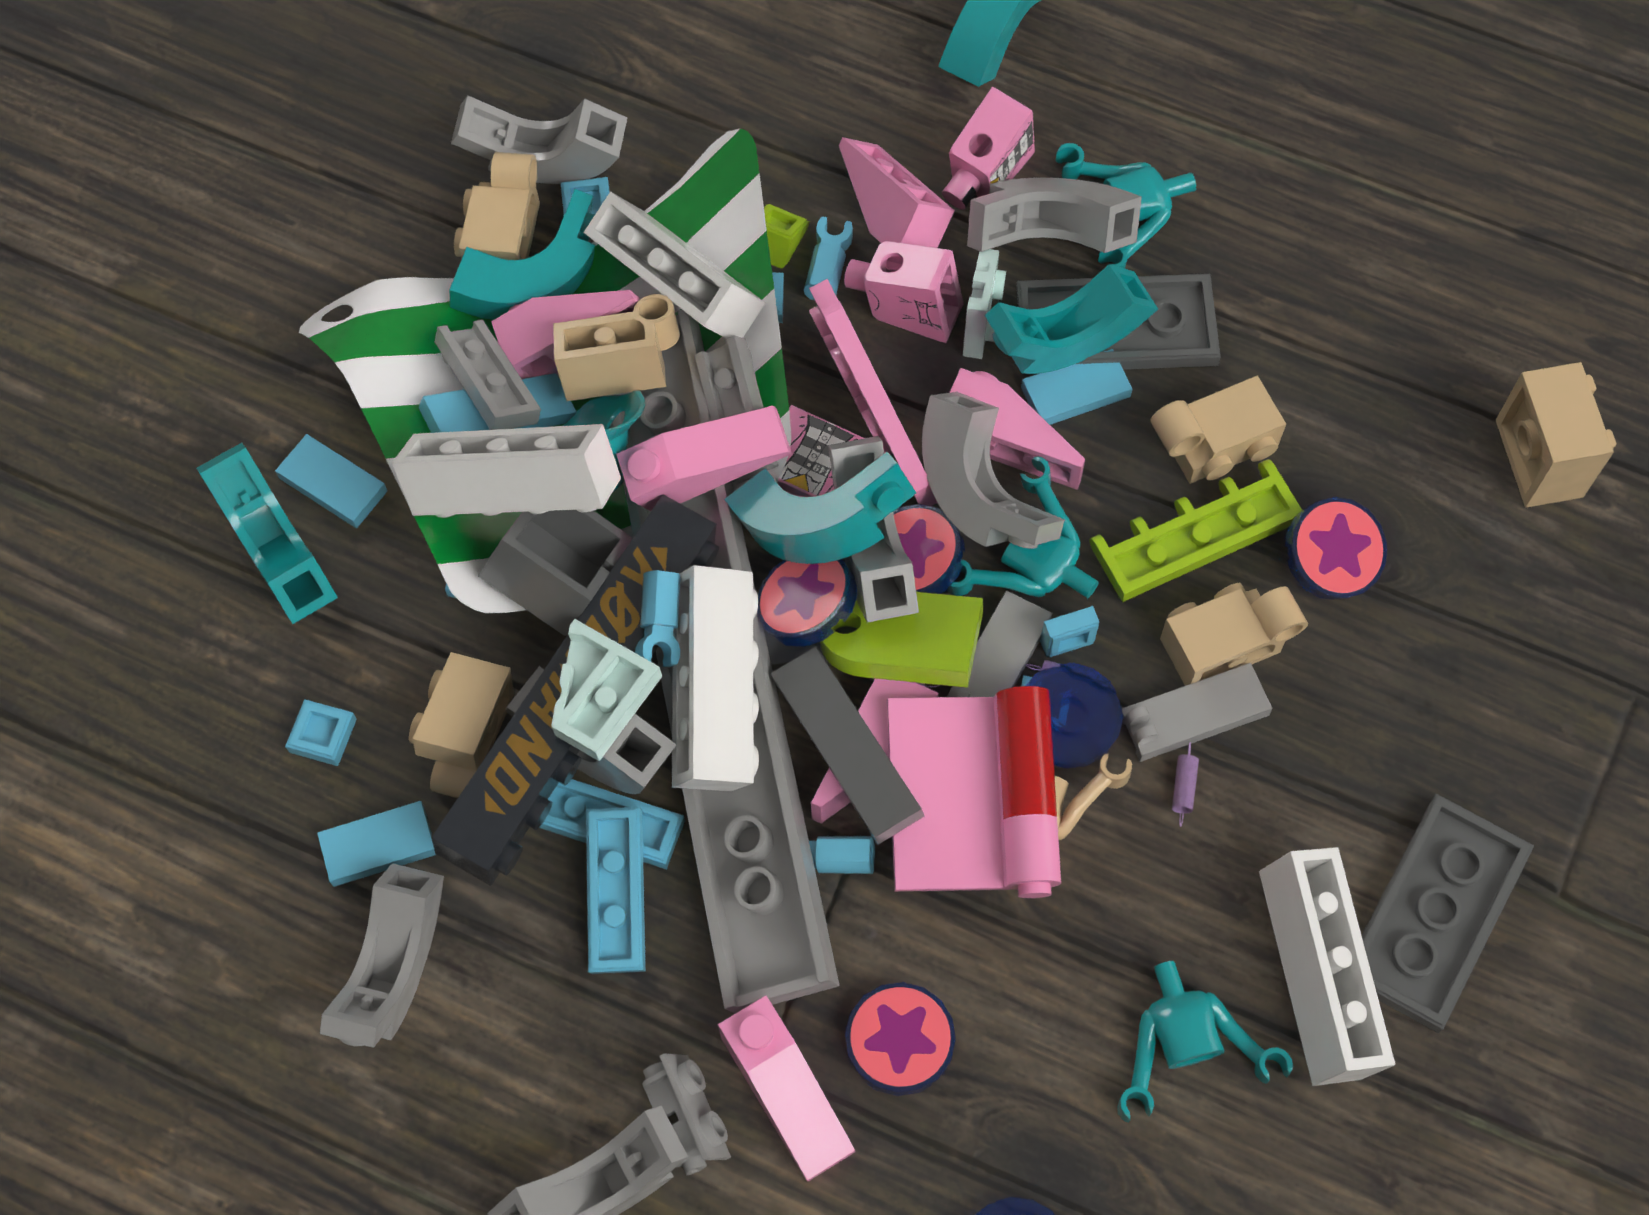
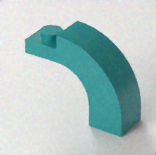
(982, 38)
(493, 285)
(1076, 327)
(822, 525)
(267, 533)

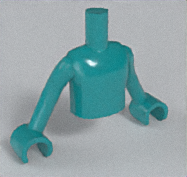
(1134, 178)
(1041, 567)
(1189, 1035)

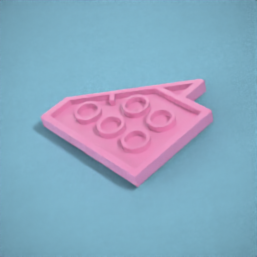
(866, 387)

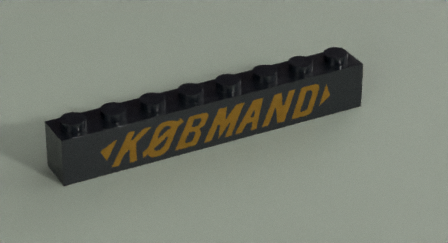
(527, 758)

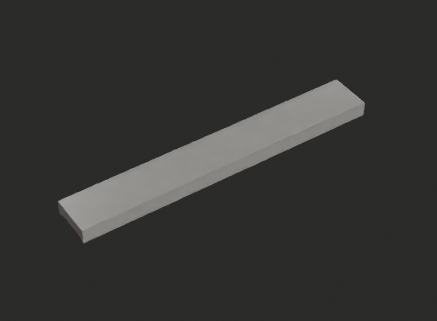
(750, 840)

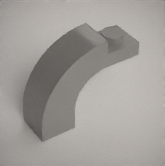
(564, 148)
(1054, 208)
(963, 481)
(882, 570)
(631, 757)
(390, 960)
(608, 1179)

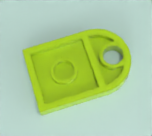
(916, 647)

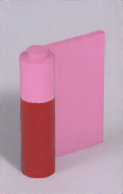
(984, 791)

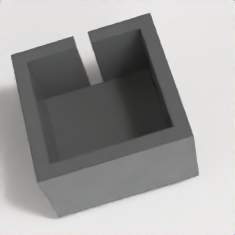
(555, 562)

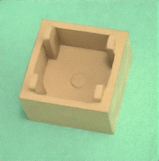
(1554, 434)

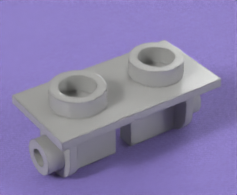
(679, 1089)

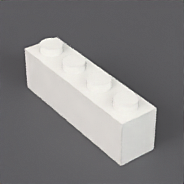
(674, 268)
(507, 470)
(715, 681)
(1326, 967)

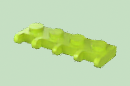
(1198, 534)

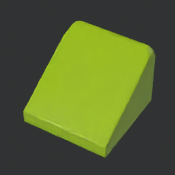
(783, 233)

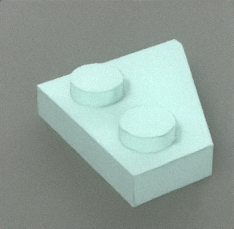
(987, 285)
(599, 690)

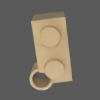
(503, 212)
(616, 350)
(1220, 429)
(1230, 631)
(461, 719)

